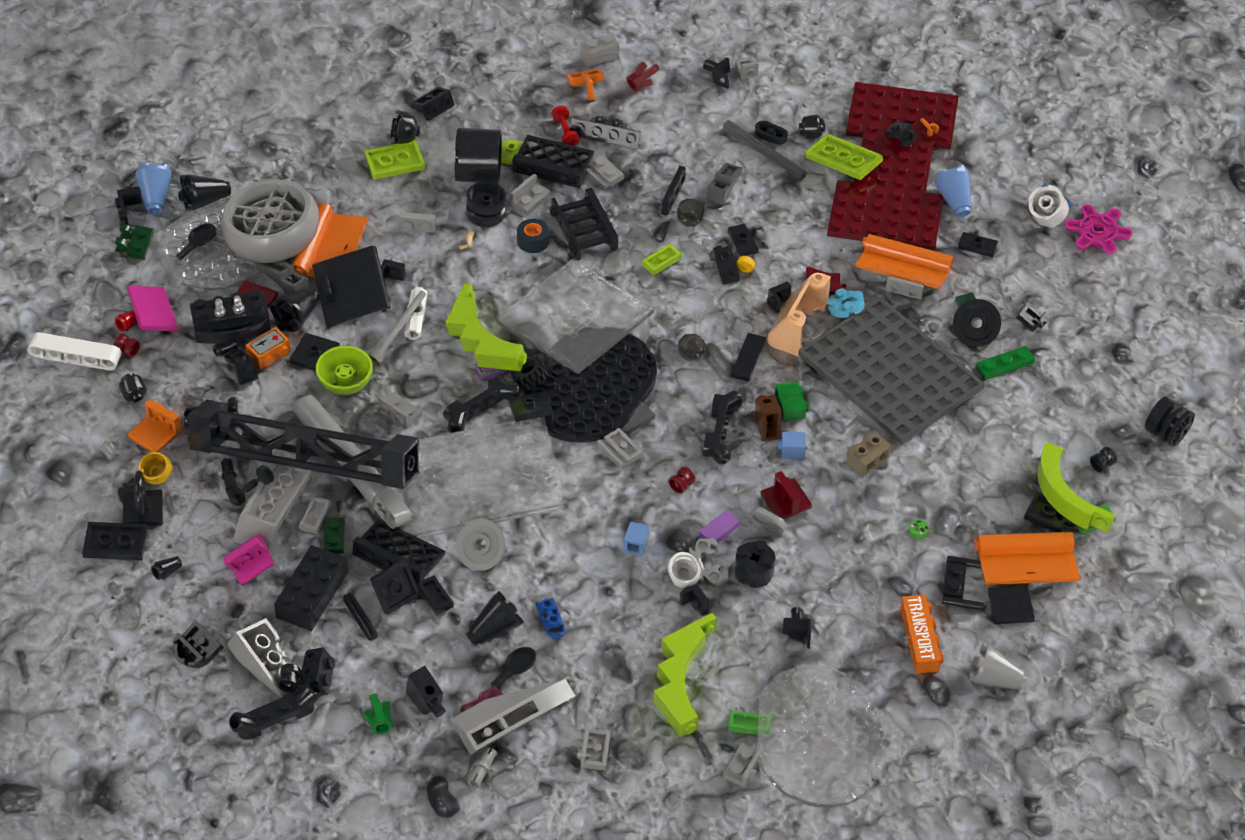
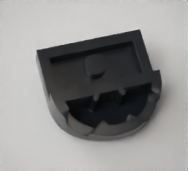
(195, 646)

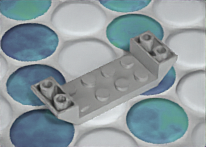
(272, 504)

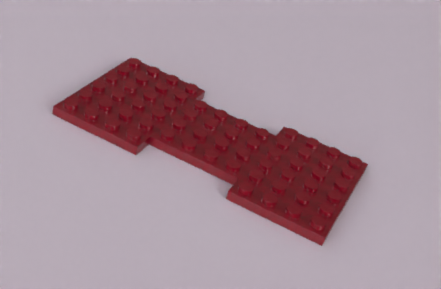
(894, 195)

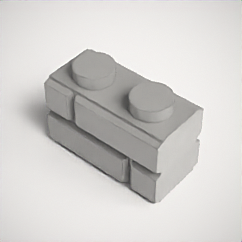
(599, 50)

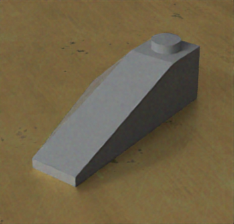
(260, 653)

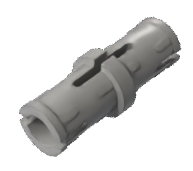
(482, 767)

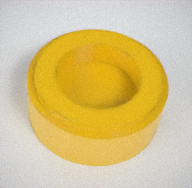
(745, 264)

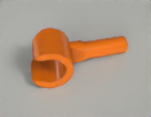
(931, 127)

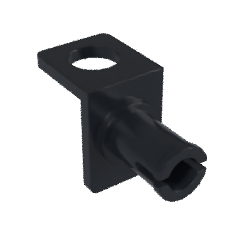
(719, 71)
(797, 625)

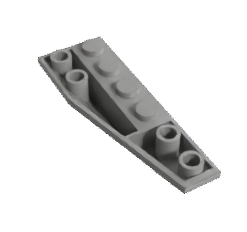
(507, 713)

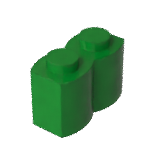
(791, 401)

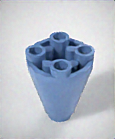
(154, 185)
(956, 189)

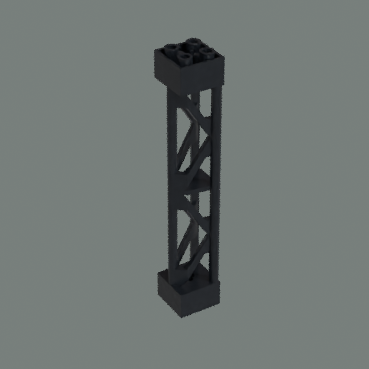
(212, 425)

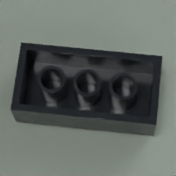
(311, 588)

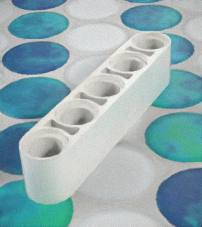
(74, 351)

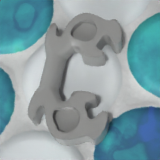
(714, 577)

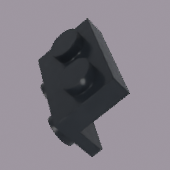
(318, 668)

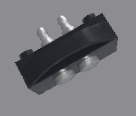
(230, 318)

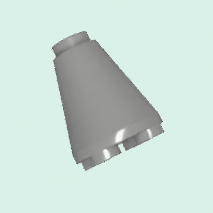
(996, 670)

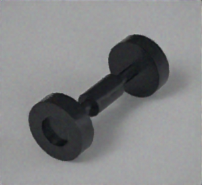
(237, 495)

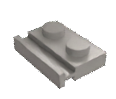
(603, 172)
(620, 448)

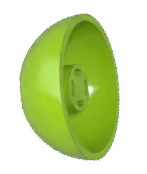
(344, 370)

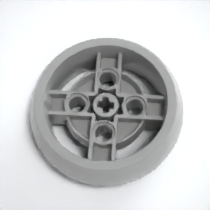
(270, 221)

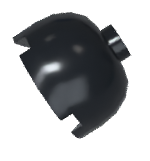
(404, 128)

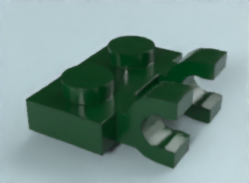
(139, 242)

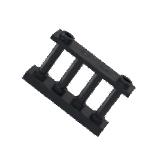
(596, 213)

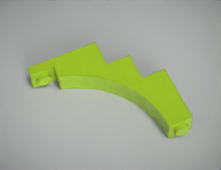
(488, 349)
(680, 650)

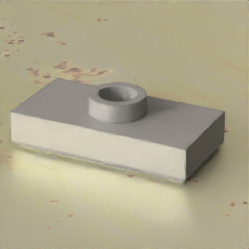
(315, 515)

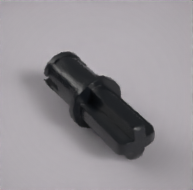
(228, 475)

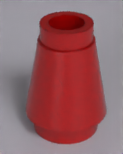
(125, 320)

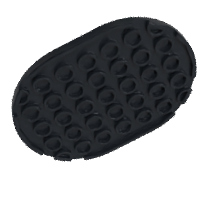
(601, 395)

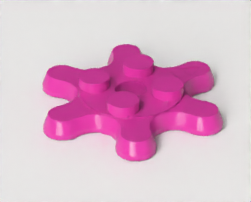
(1094, 220)

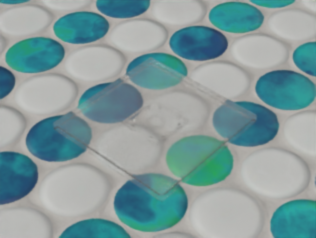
(574, 316)

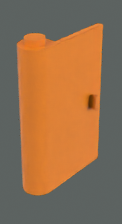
(335, 236)
(905, 261)
(1027, 558)

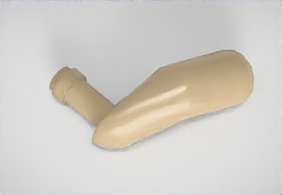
(469, 236)

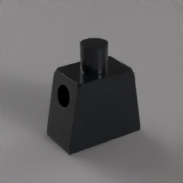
(425, 692)

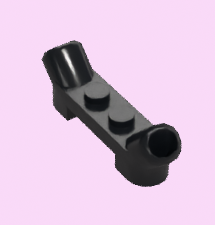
(498, 389)
(713, 443)
(299, 703)

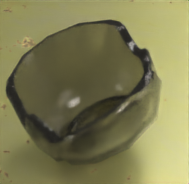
(690, 212)
(691, 347)

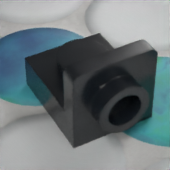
(393, 270)
(777, 295)
(696, 597)

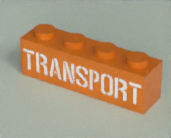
(921, 634)

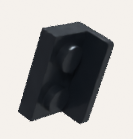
(434, 102)

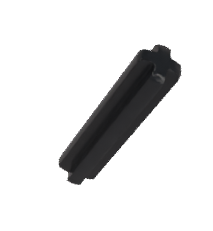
(360, 616)

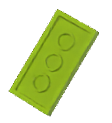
(844, 156)

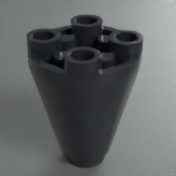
(201, 191)
(294, 309)
(494, 620)

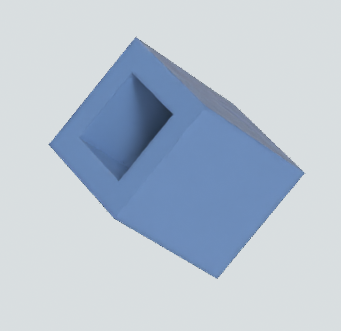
(792, 445)
(636, 538)

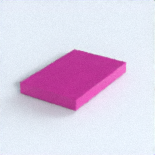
(152, 308)

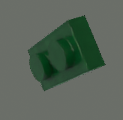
(334, 535)

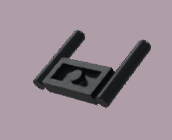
(955, 582)

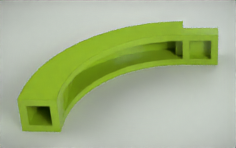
(1063, 498)

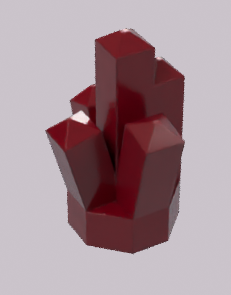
(638, 77)

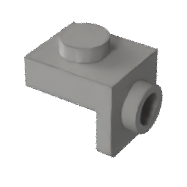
(747, 68)

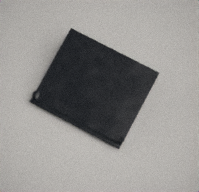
(351, 286)

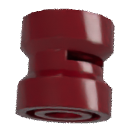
(127, 345)
(680, 481)

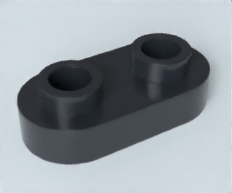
(771, 132)

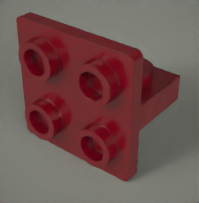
(785, 497)

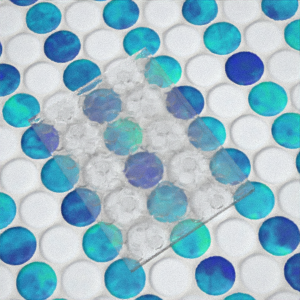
(484, 474)

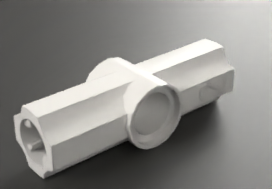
(414, 324)

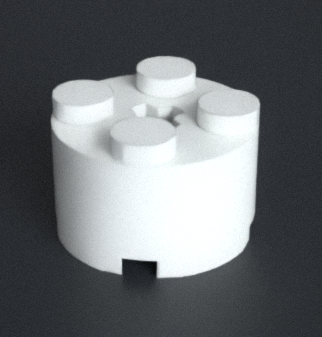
(1048, 206)

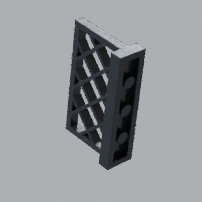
(549, 170)
(383, 559)

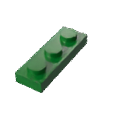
(1005, 362)

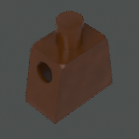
(768, 409)

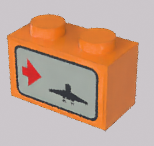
(268, 348)

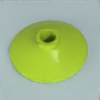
(509, 149)

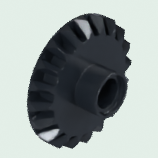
(970, 312)

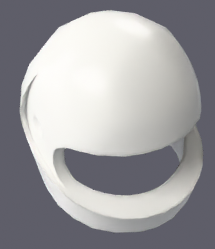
(684, 570)

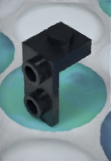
(127, 197)
(725, 264)
(243, 366)

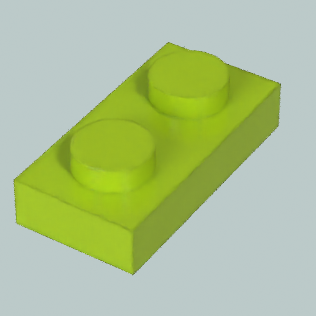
(661, 259)

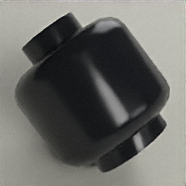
(812, 126)
(132, 387)

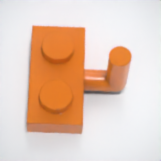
(589, 77)

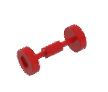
(561, 114)

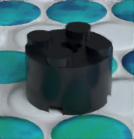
(755, 564)

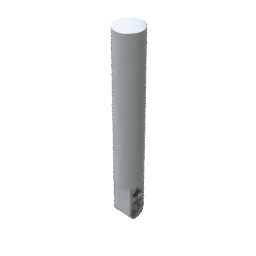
(380, 497)

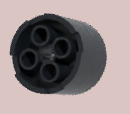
(478, 155)

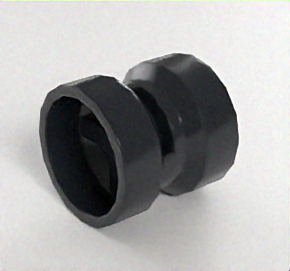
(1105, 458)
(289, 678)

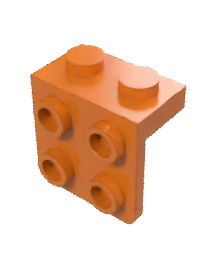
(156, 428)

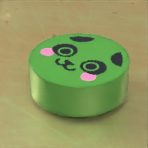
(918, 529)

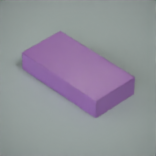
(720, 527)

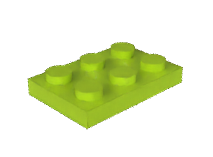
(394, 160)

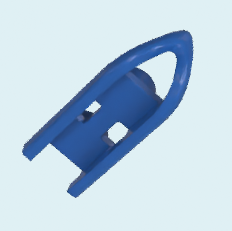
(553, 620)

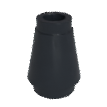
(164, 568)

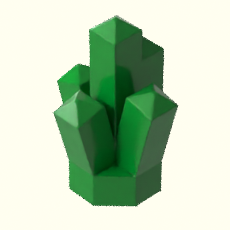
(379, 717)

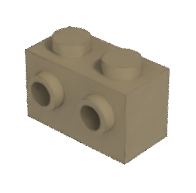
(868, 454)

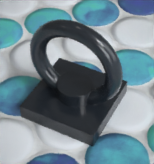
(143, 505)

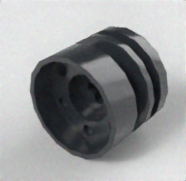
(1169, 421)

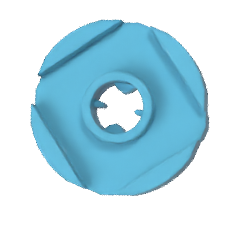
(845, 302)

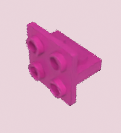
(249, 559)

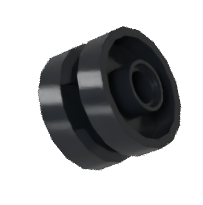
(486, 204)

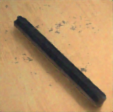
(764, 149)

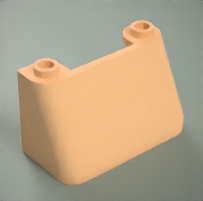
(808, 297)

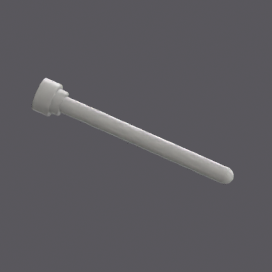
(377, 355)

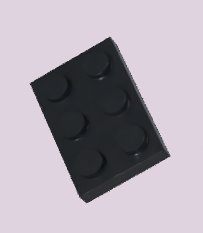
(115, 541)

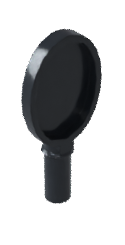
(198, 237)
(516, 663)

